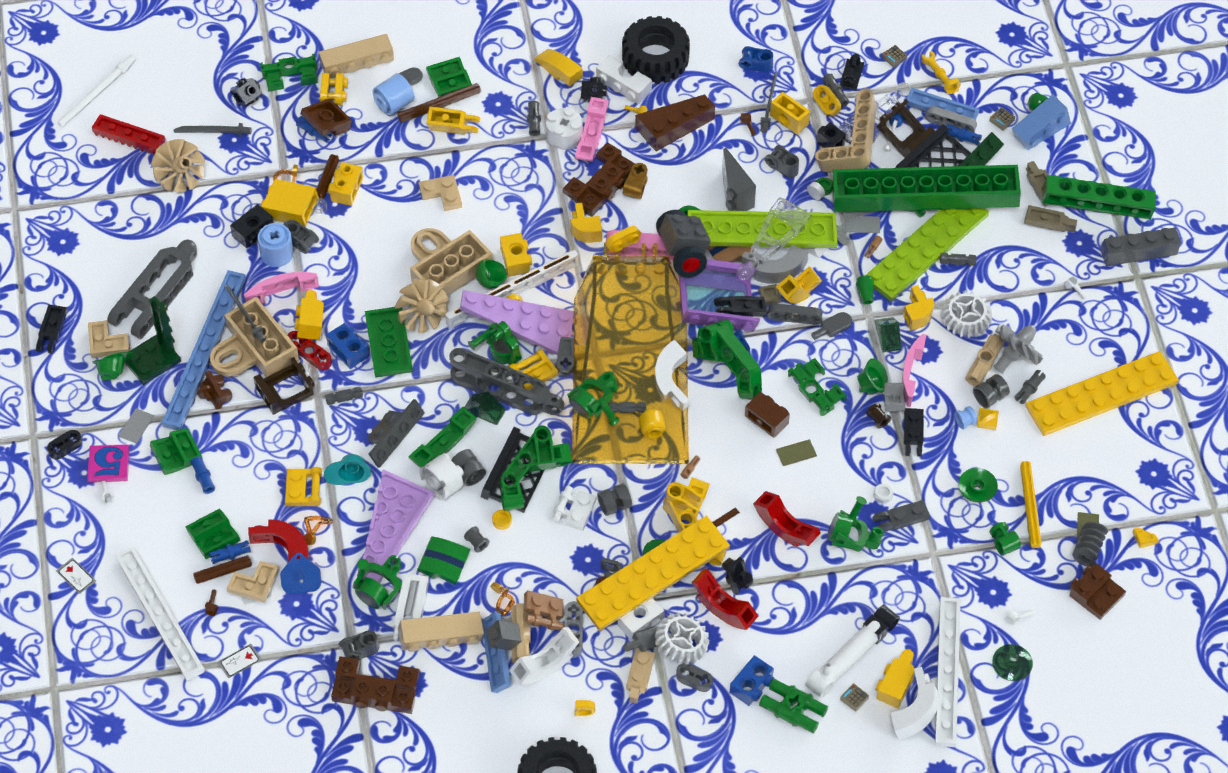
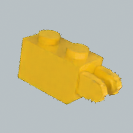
(451, 121)
(310, 316)
(896, 680)

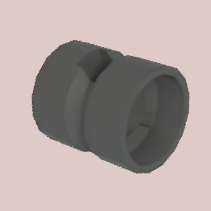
(990, 391)
(472, 469)
(615, 499)

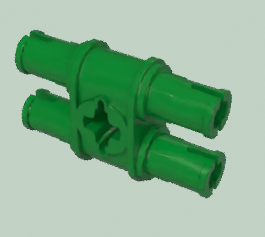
(795, 714)

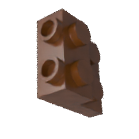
(327, 117)
(1096, 591)

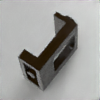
(913, 140)
(270, 396)

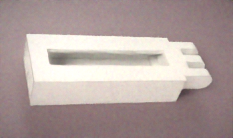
(411, 599)

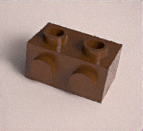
(767, 414)

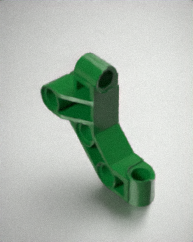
(719, 343)
(541, 456)

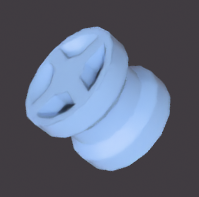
(965, 417)

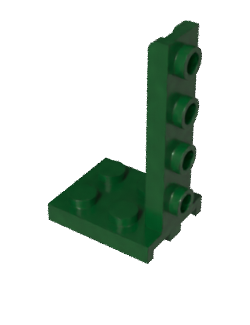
(157, 352)

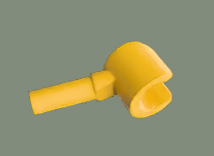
(641, 109)

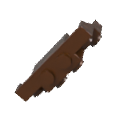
(604, 182)
(374, 691)

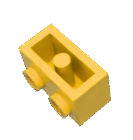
(346, 183)

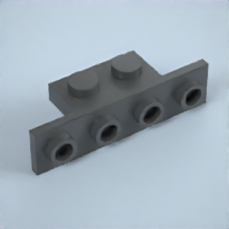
(392, 431)

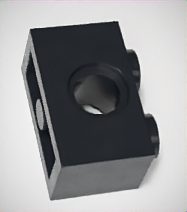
(247, 227)

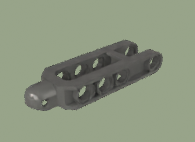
(134, 295)
(479, 379)

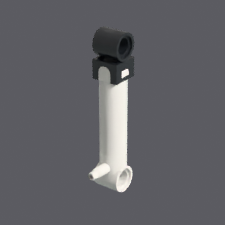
(871, 633)

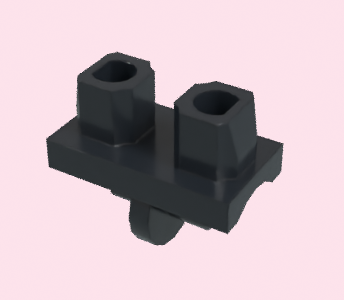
(737, 574)

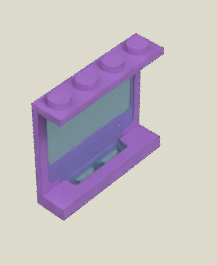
(715, 281)

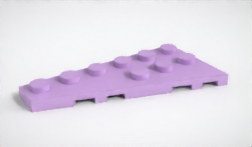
(528, 321)
(394, 517)

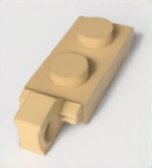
(639, 674)

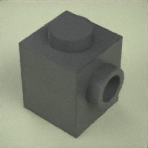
(504, 635)

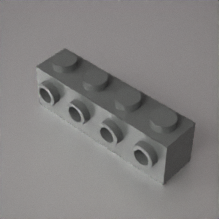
(1140, 246)

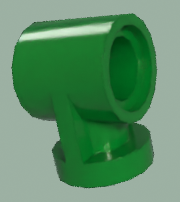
(1005, 541)

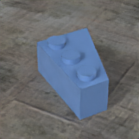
(1042, 123)

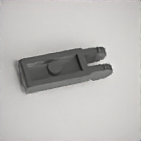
(903, 516)

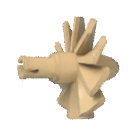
(174, 156)
(423, 299)

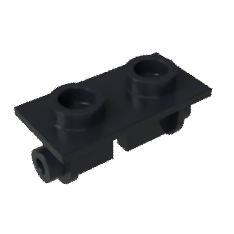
(852, 72)

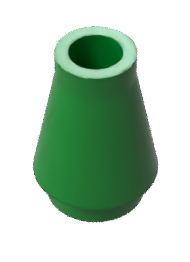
(865, 288)

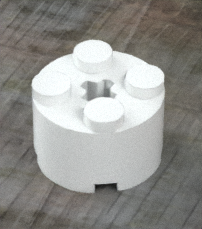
(564, 128)
(442, 476)

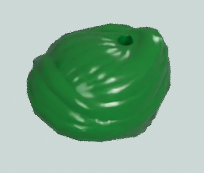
(490, 273)

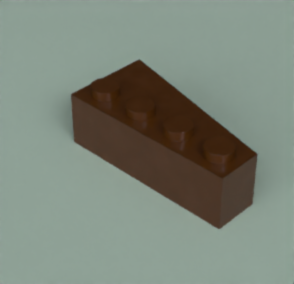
(674, 121)

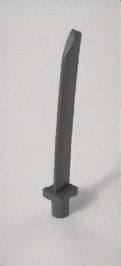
(765, 121)
(215, 129)
(257, 331)

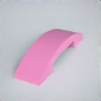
(592, 129)
(282, 282)
(914, 352)

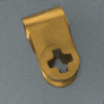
(636, 181)

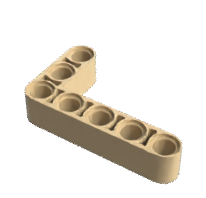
(860, 151)

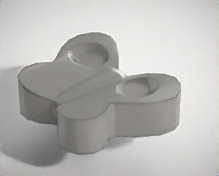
(841, 237)

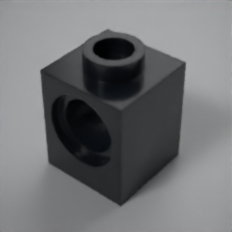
(830, 136)

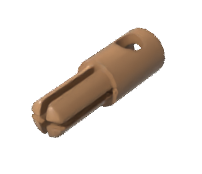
(873, 245)
(690, 467)

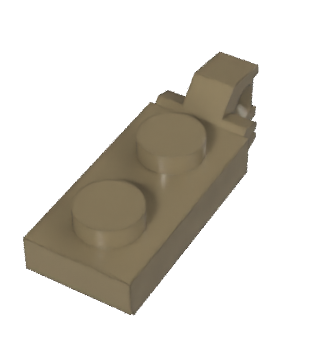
(1036, 178)
(1049, 219)

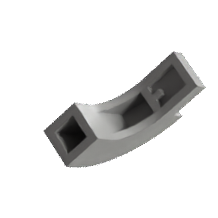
(777, 270)

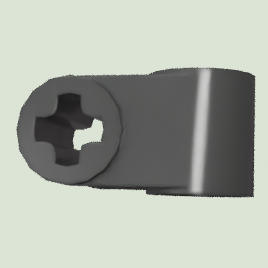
(783, 161)
(301, 236)
(358, 645)

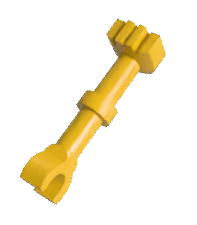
(950, 86)

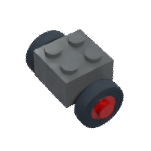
(685, 240)

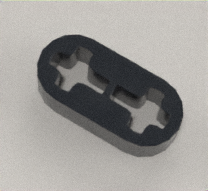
(64, 444)

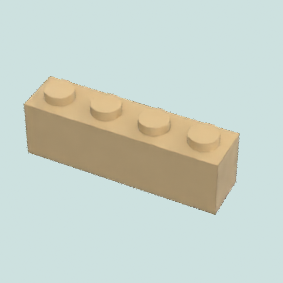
(357, 55)
(440, 631)

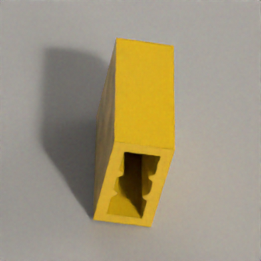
(290, 201)

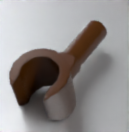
(746, 118)
(211, 608)

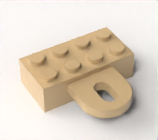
(451, 262)
(267, 356)

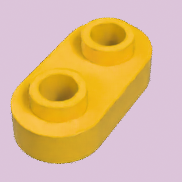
(828, 101)
(623, 239)

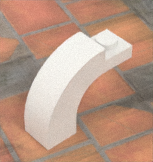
(668, 360)
(546, 662)
(921, 711)

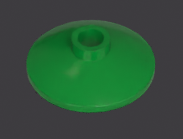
(978, 478)

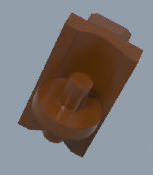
(211, 390)

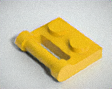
(542, 370)
(296, 487)

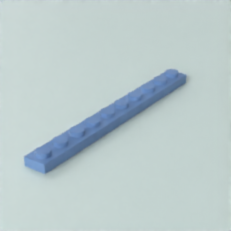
(200, 356)

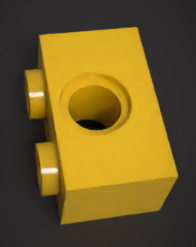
(790, 113)
(513, 245)

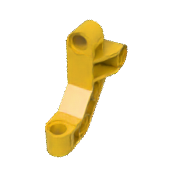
(684, 503)

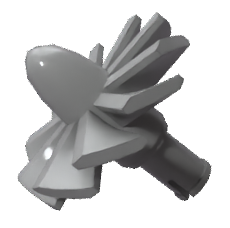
(1018, 345)

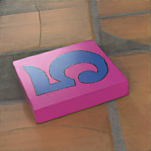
(108, 463)

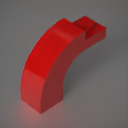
(782, 523)
(282, 534)
(725, 607)

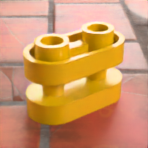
(340, 83)

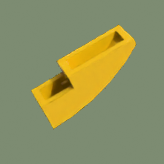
(560, 66)

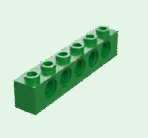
(1099, 197)

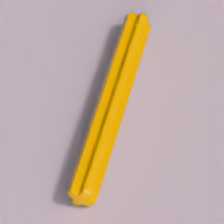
(1030, 504)

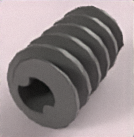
(1089, 543)

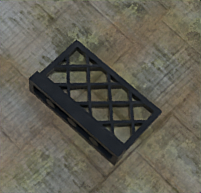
(931, 144)
(501, 465)

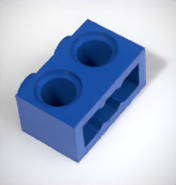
(344, 347)
(747, 678)

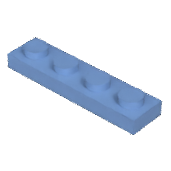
(923, 100)
(496, 658)

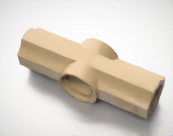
(981, 367)
(518, 616)

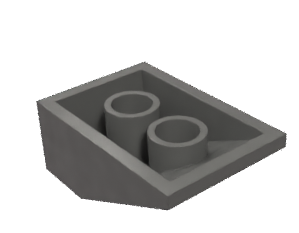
(738, 186)

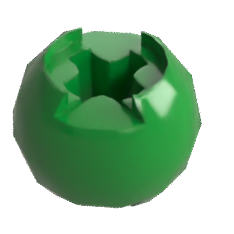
(1035, 100)

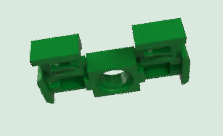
(300, 65)
(820, 398)

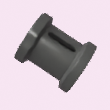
(476, 539)

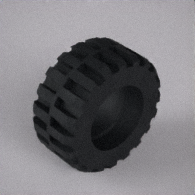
(656, 32)
(557, 753)

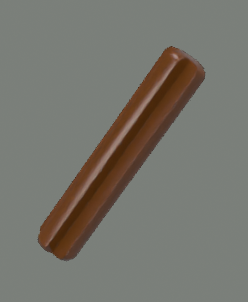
(327, 175)
(222, 569)

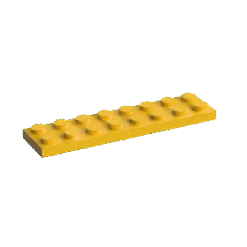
(1101, 393)
(652, 573)

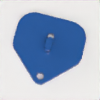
(300, 569)

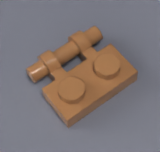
(546, 606)

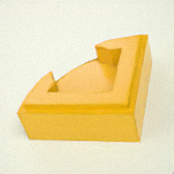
(1144, 537)

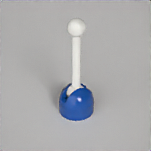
(896, 121)

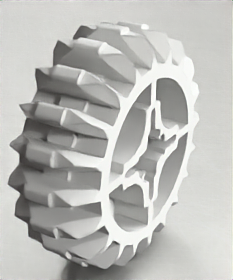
(969, 320)
(680, 645)

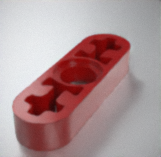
(312, 357)

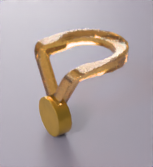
(293, 173)
(310, 535)
(504, 593)

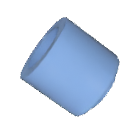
(393, 94)
(275, 245)

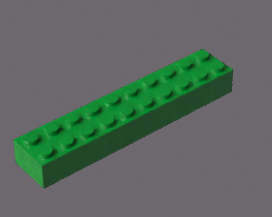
(926, 188)

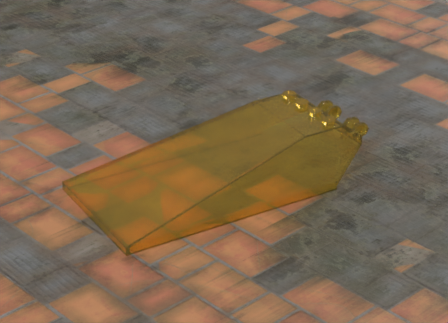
(621, 325)

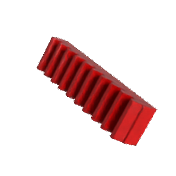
(127, 134)

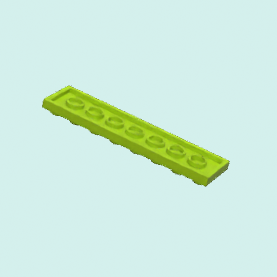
(743, 227)
(923, 249)

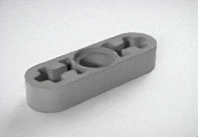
(940, 116)
(568, 621)

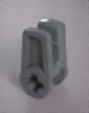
(565, 355)

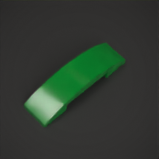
(446, 439)

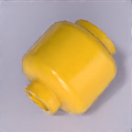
(652, 423)

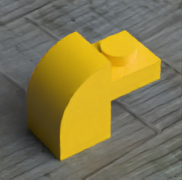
(585, 228)
(799, 288)
(920, 311)

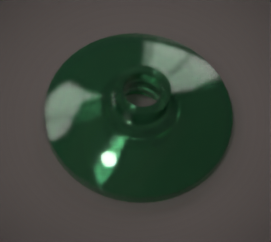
(1010, 669)

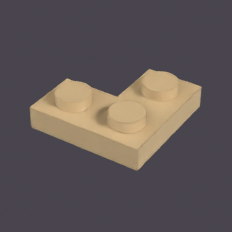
(442, 187)
(104, 345)
(254, 587)

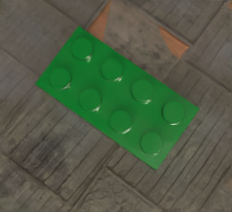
(388, 342)

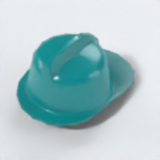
(347, 470)

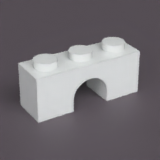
(632, 87)

